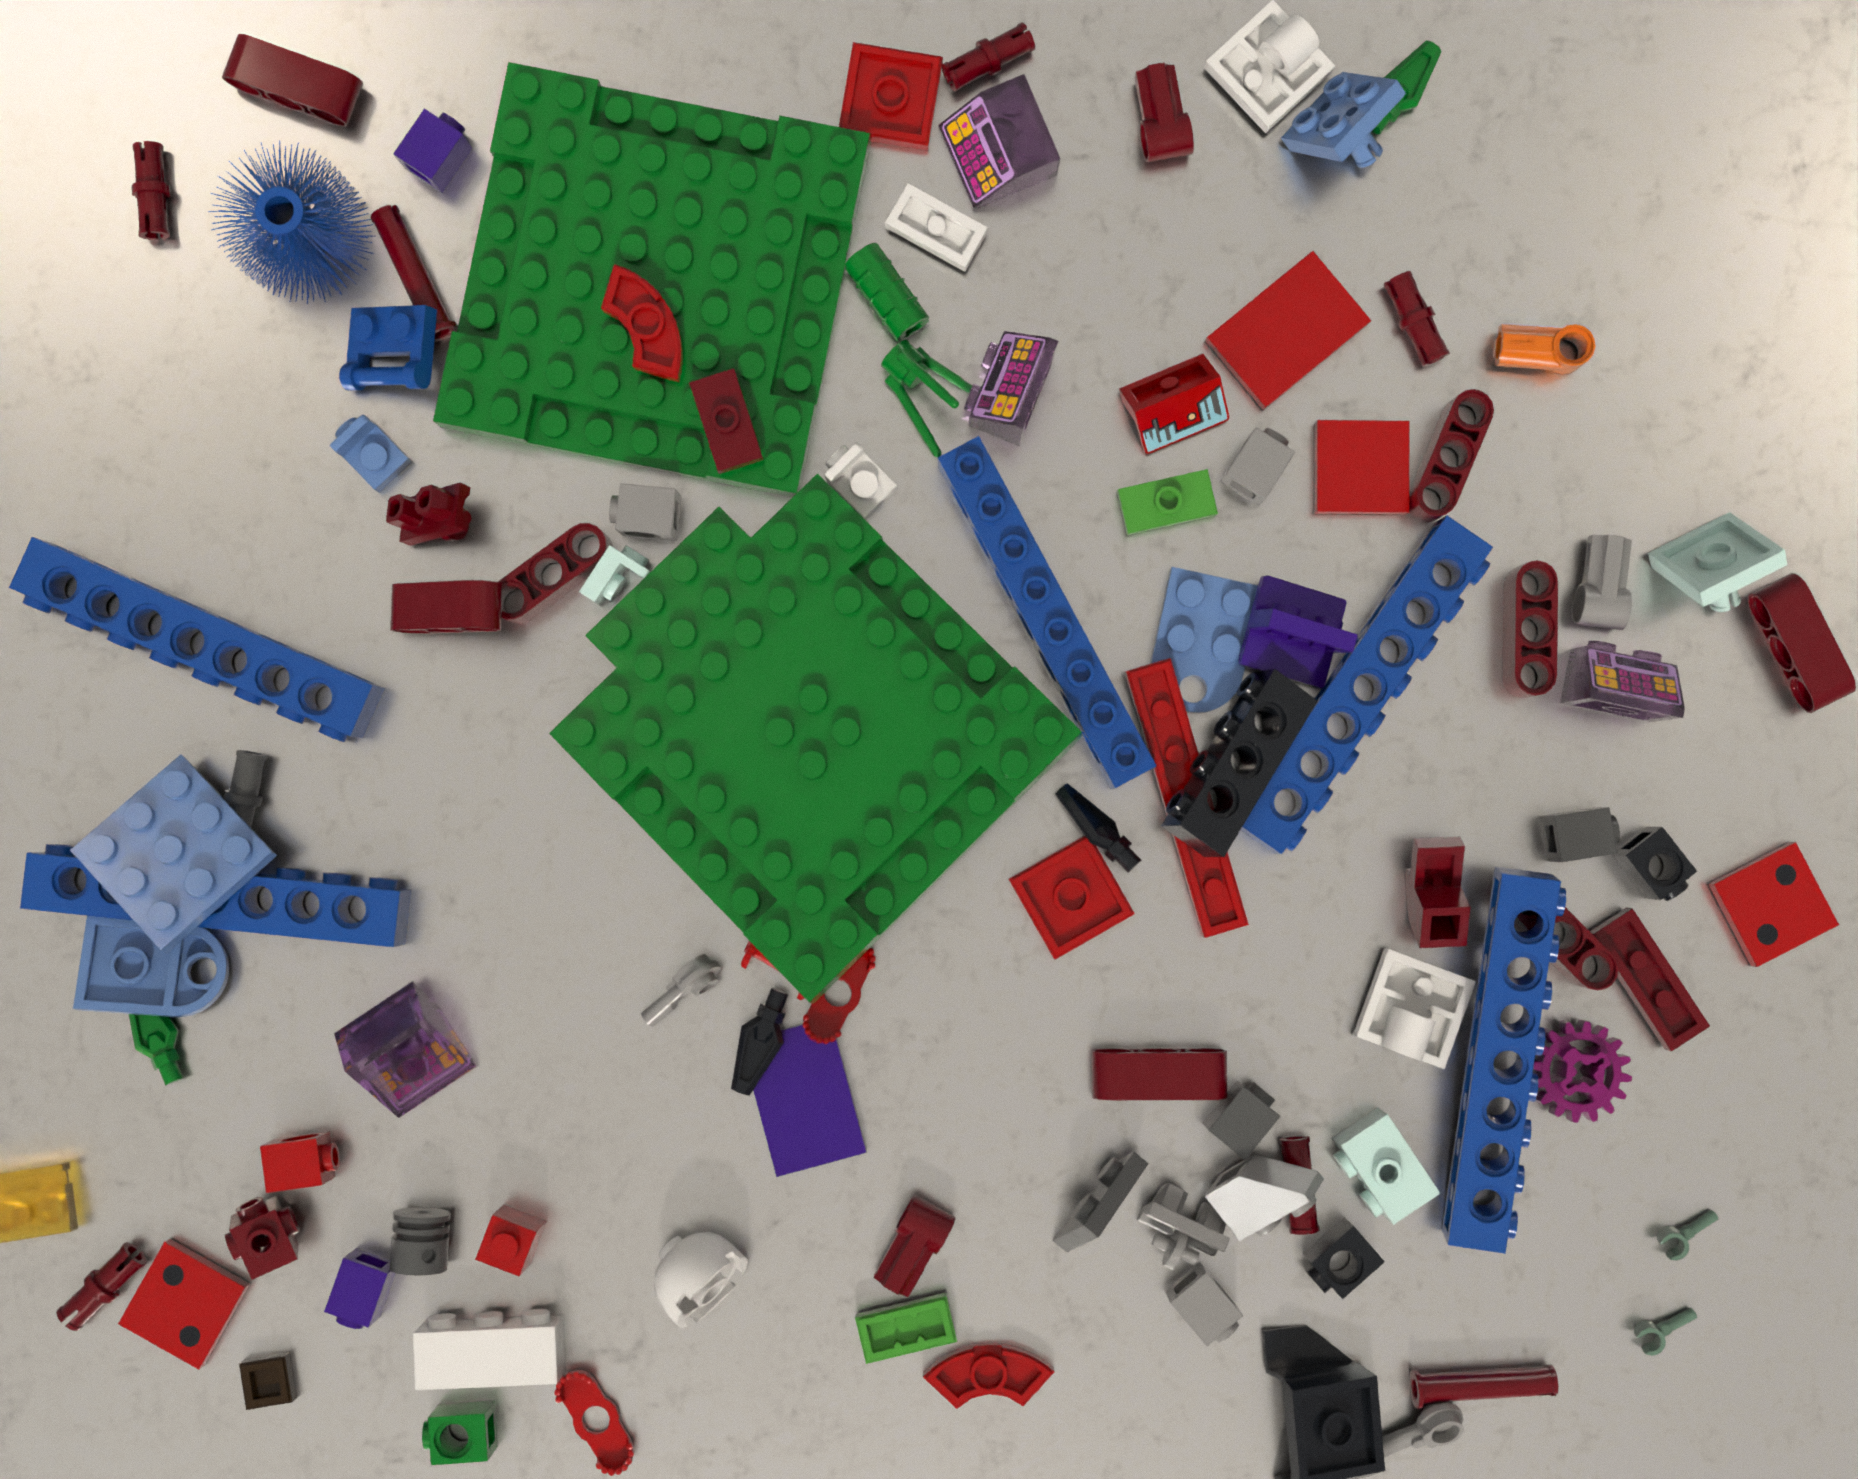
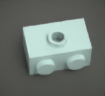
(1385, 1166)

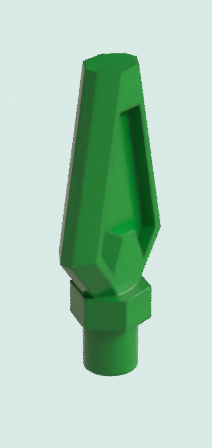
(1413, 77)
(157, 1040)

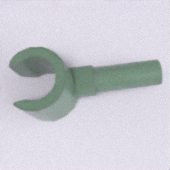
(1684, 1234)
(1662, 1330)

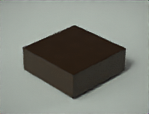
(268, 1380)

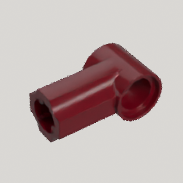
(1164, 126)
(919, 1235)

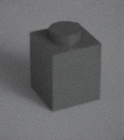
(1580, 834)
(1242, 1118)

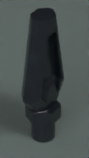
(1098, 827)
(759, 1043)

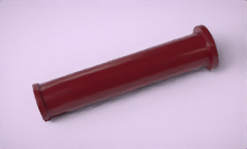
(411, 267)
(1482, 1384)

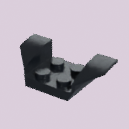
(1328, 1406)

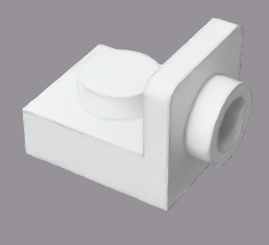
(858, 479)

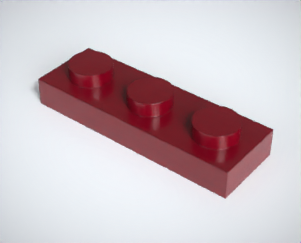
(1651, 980)

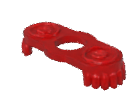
(823, 1020)
(611, 1446)

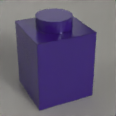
(434, 149)
(360, 1289)

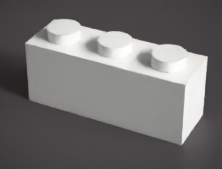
(489, 1350)

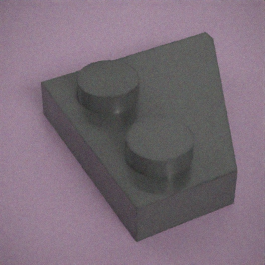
(1101, 1204)

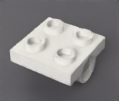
(1270, 65)
(1414, 1008)

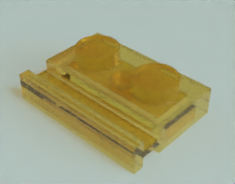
(36, 1202)

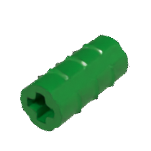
(886, 292)

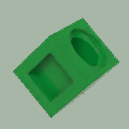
(476, 1418)

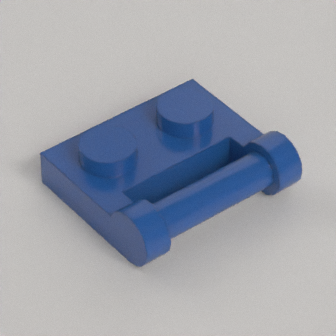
(390, 333)

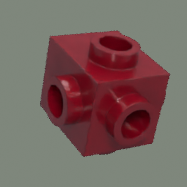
(263, 1235)

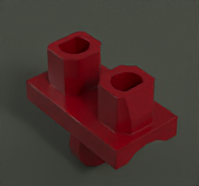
(431, 514)

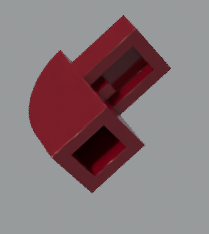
(1434, 893)

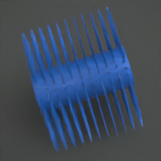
(293, 223)

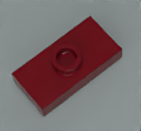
(726, 421)

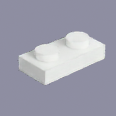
(936, 227)

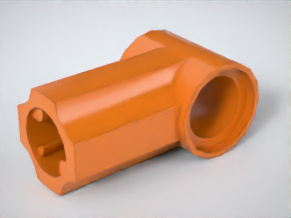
(1539, 347)

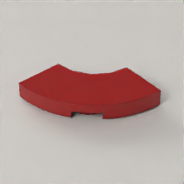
(648, 321)
(988, 1370)

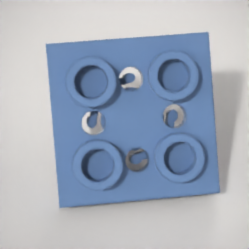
(1343, 119)

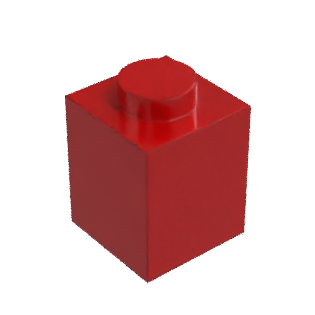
(510, 1240)

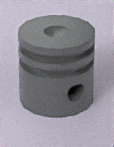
(420, 1241)

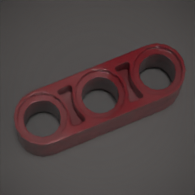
(292, 80)
(1461, 437)
(574, 572)
(446, 607)
(1544, 612)
(1801, 643)
(1575, 949)
(1159, 1074)

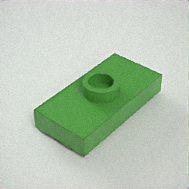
(1167, 502)
(906, 1328)

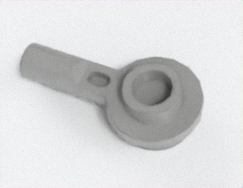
(695, 977)
(1435, 1426)

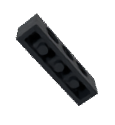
(1284, 713)

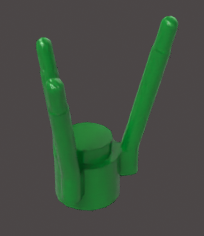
(910, 367)

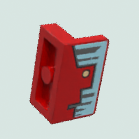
(1176, 403)

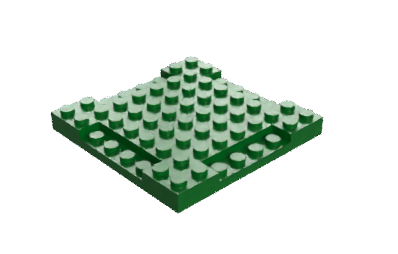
(714, 208)

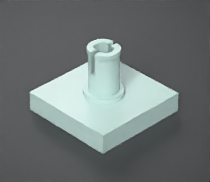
(1718, 561)

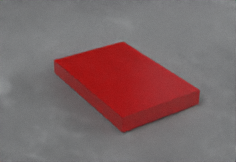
(1288, 330)

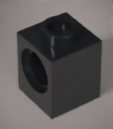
(1635, 858)
(1362, 1262)

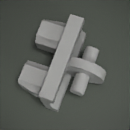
(1166, 1217)

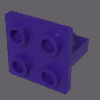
(1295, 631)

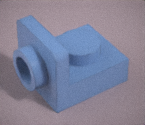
(370, 451)

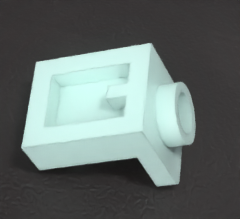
(607, 578)

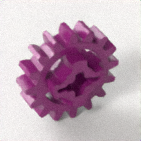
(1595, 1060)

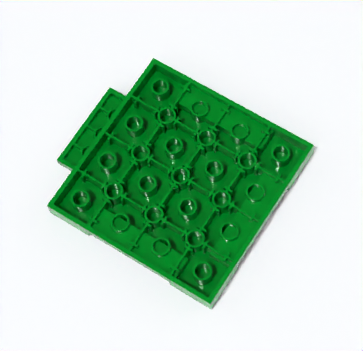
(807, 729)

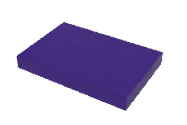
(807, 1105)

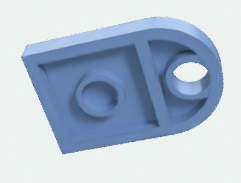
(1204, 632)
(131, 975)

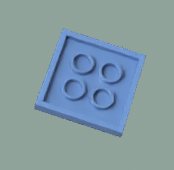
(173, 853)

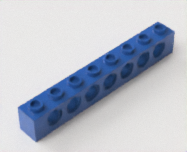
(1466, 559)
(48, 568)
(1045, 613)
(51, 888)
(1492, 1224)

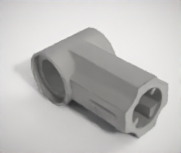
(1603, 594)

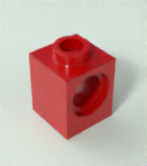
(299, 1161)

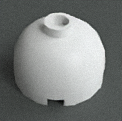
(695, 1275)

